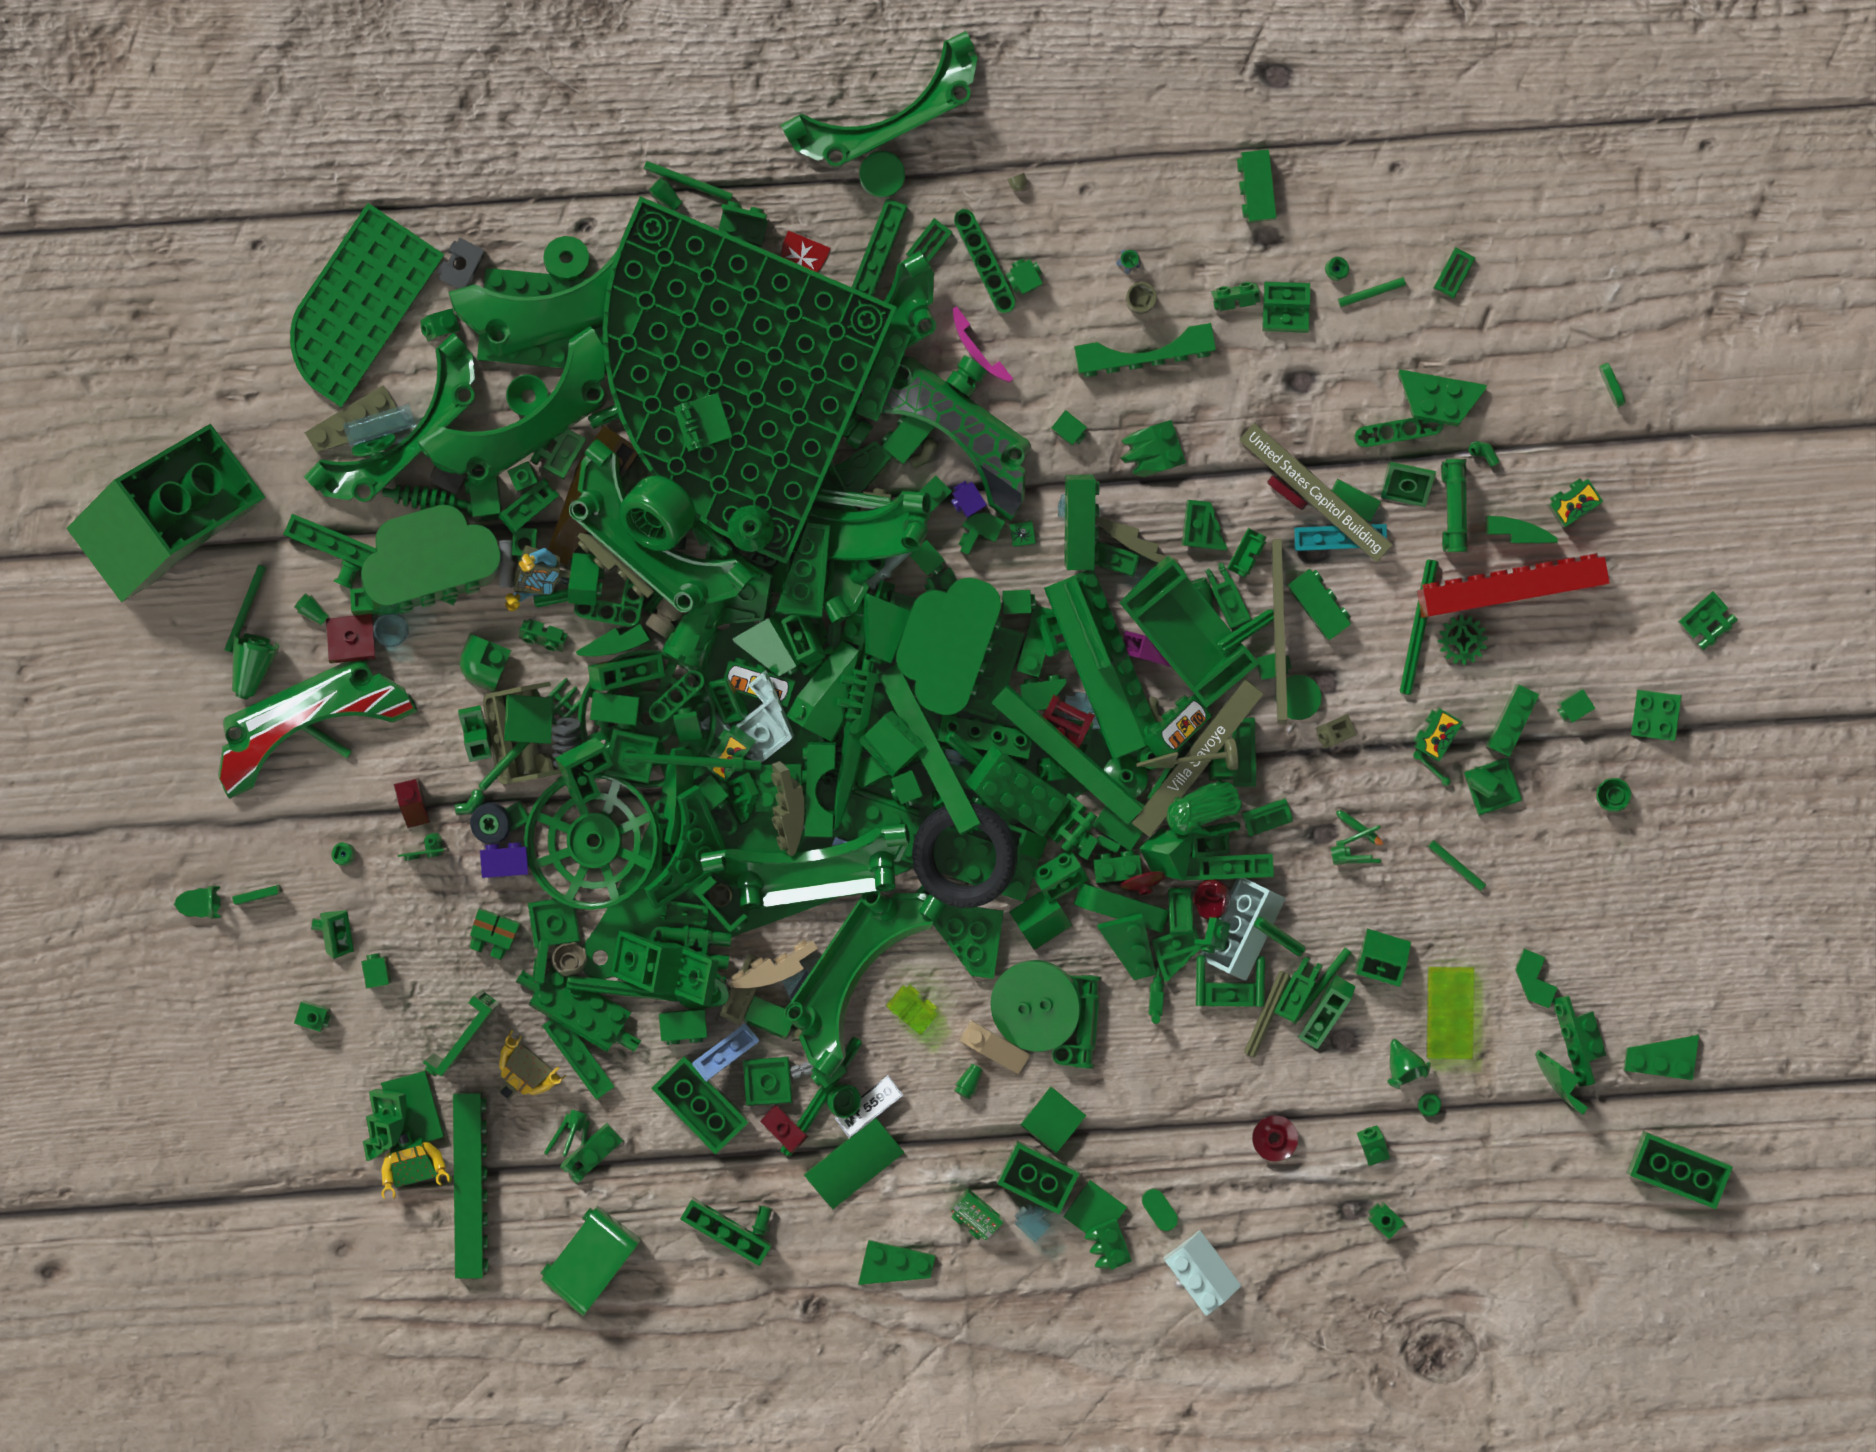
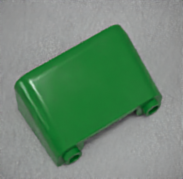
(590, 1259)

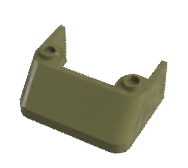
(529, 763)

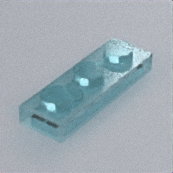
(379, 424)

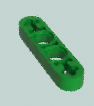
(1399, 434)

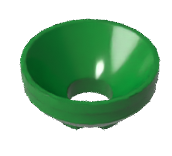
(518, 386)

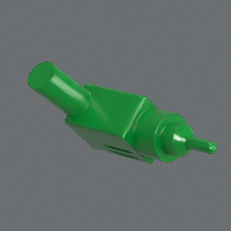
(1156, 998)

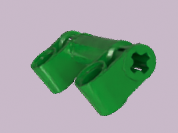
(1454, 474)
(1087, 1025)

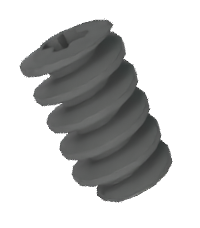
(567, 736)

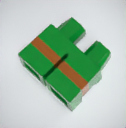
(502, 937)

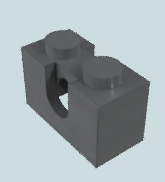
(473, 257)

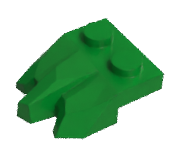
(1153, 449)

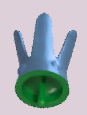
(1128, 260)

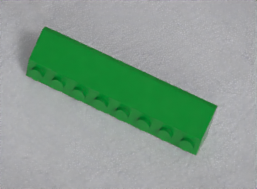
(1114, 690)

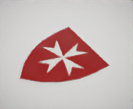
(804, 251)

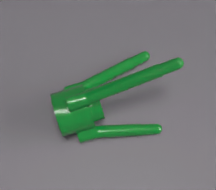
(1343, 855)
(577, 1121)

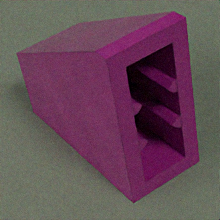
(1142, 648)

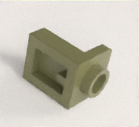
(1335, 731)

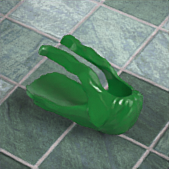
(1203, 806)

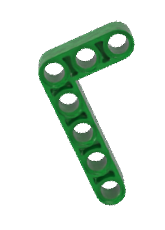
(619, 609)

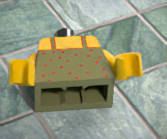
(524, 1070)

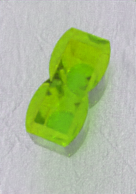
(912, 1009)

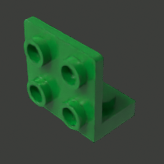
(743, 223)

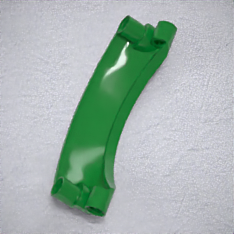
(876, 532)

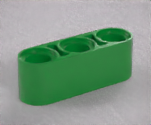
(666, 700)

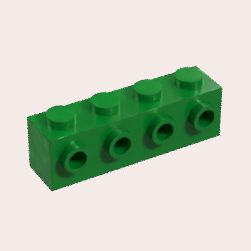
(1080, 522)
(984, 735)

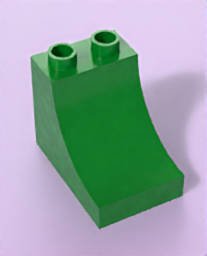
(164, 511)

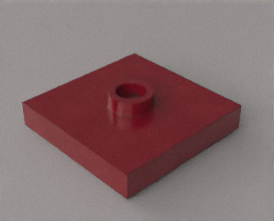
(350, 638)

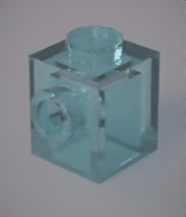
(1080, 702)
(1032, 1222)

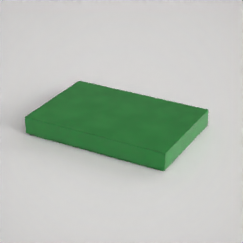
(421, 1112)

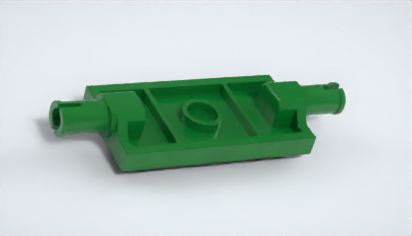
(580, 1011)

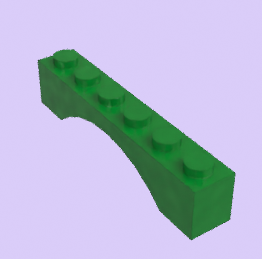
(1193, 341)

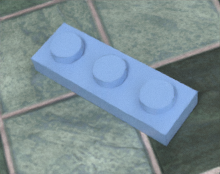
(725, 1052)

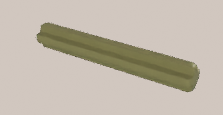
(1267, 1014)

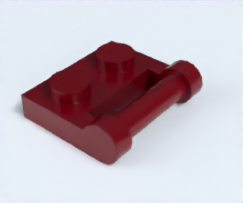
(1070, 730)

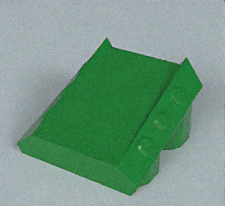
(892, 743)

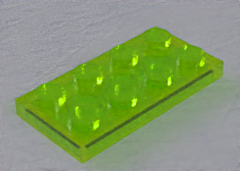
(1450, 1012)

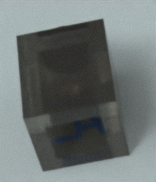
(450, 481)

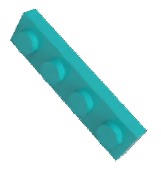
(1327, 538)

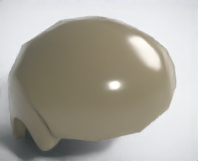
(569, 959)

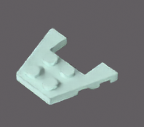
(765, 724)

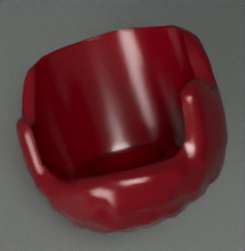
(1212, 899)

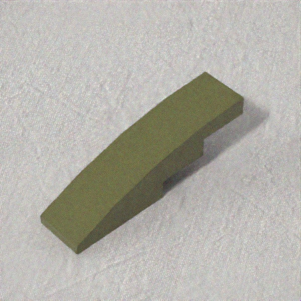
(1128, 537)

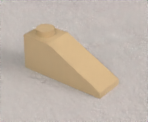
(994, 1046)

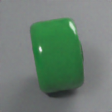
(657, 513)

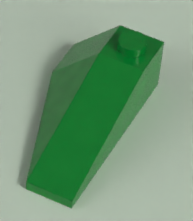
(817, 702)

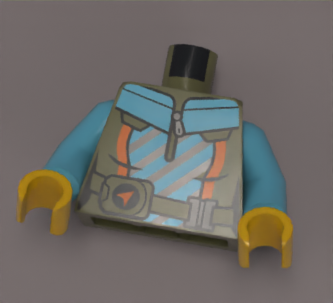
(535, 575)

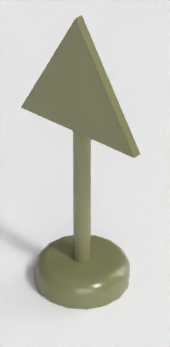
(1168, 761)

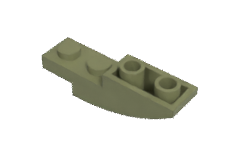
(609, 560)
(790, 812)

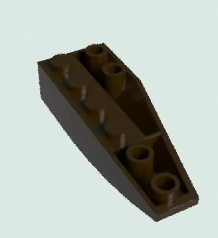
(565, 537)

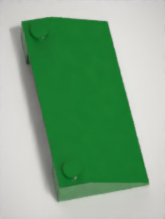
(1187, 631)

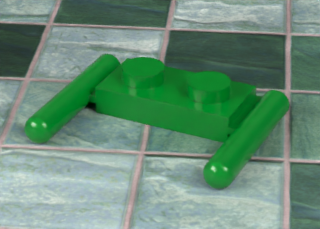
(1230, 993)

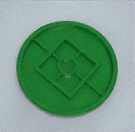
(1036, 1005)

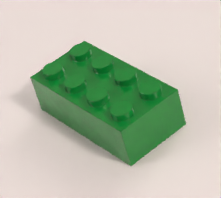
(1017, 791)
(700, 1105)
(1679, 1170)

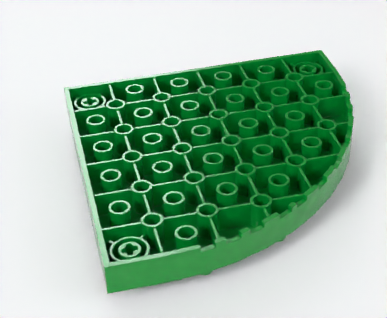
(775, 341)

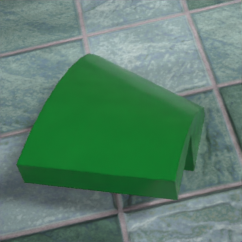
(1561, 1080)
(385, 1122)

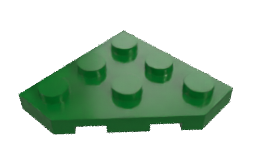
(972, 937)

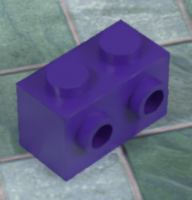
(967, 499)
(504, 861)

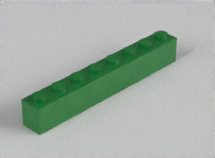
(469, 1184)

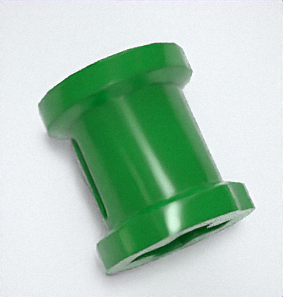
(347, 574)

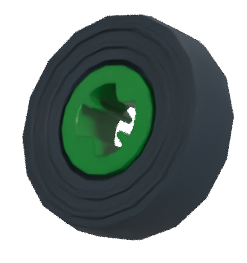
(480, 827)

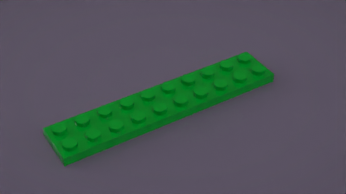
(954, 854)

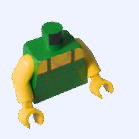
(411, 1162)

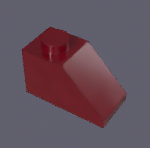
(412, 802)

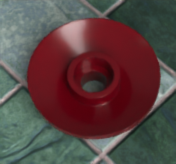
(1143, 883)
(1283, 1147)

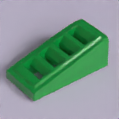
(723, 708)

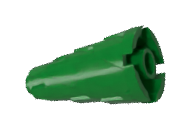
(696, 634)

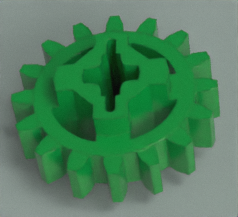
(1462, 650)

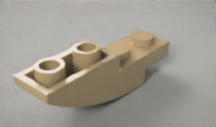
(766, 973)

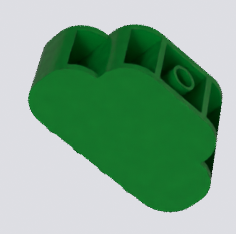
(428, 559)
(948, 642)

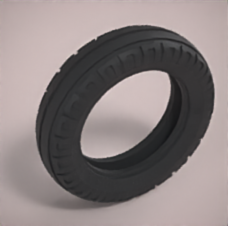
(955, 894)

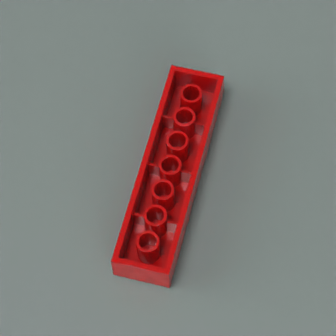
(1516, 586)

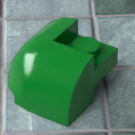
(483, 662)

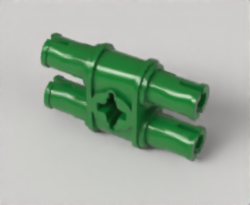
(704, 937)

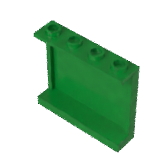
(486, 1006)

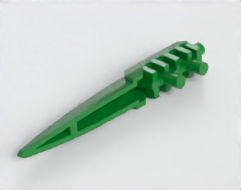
(858, 712)

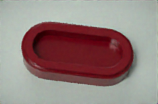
(1287, 493)

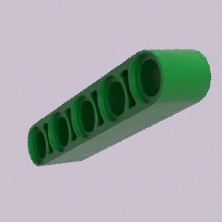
(984, 250)

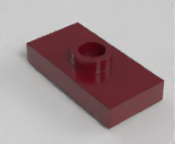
(784, 1128)

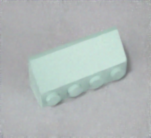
(1245, 940)

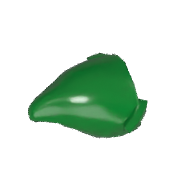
(1405, 1065)

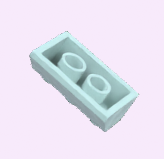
(1202, 1272)

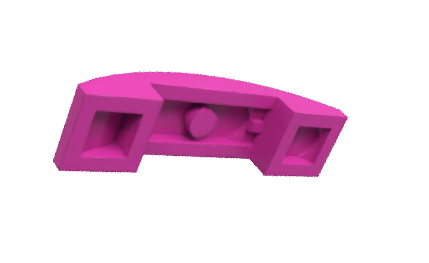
(997, 369)

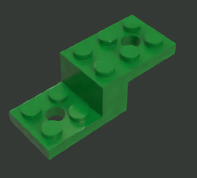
(664, 967)

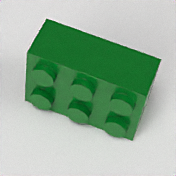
(1038, 1177)

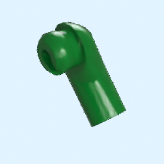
(473, 803)

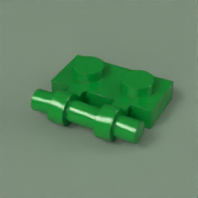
(562, 456)
(1702, 615)
(1067, 818)

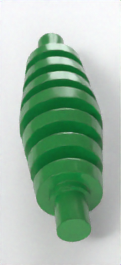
(424, 497)

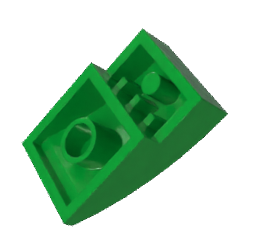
(615, 642)

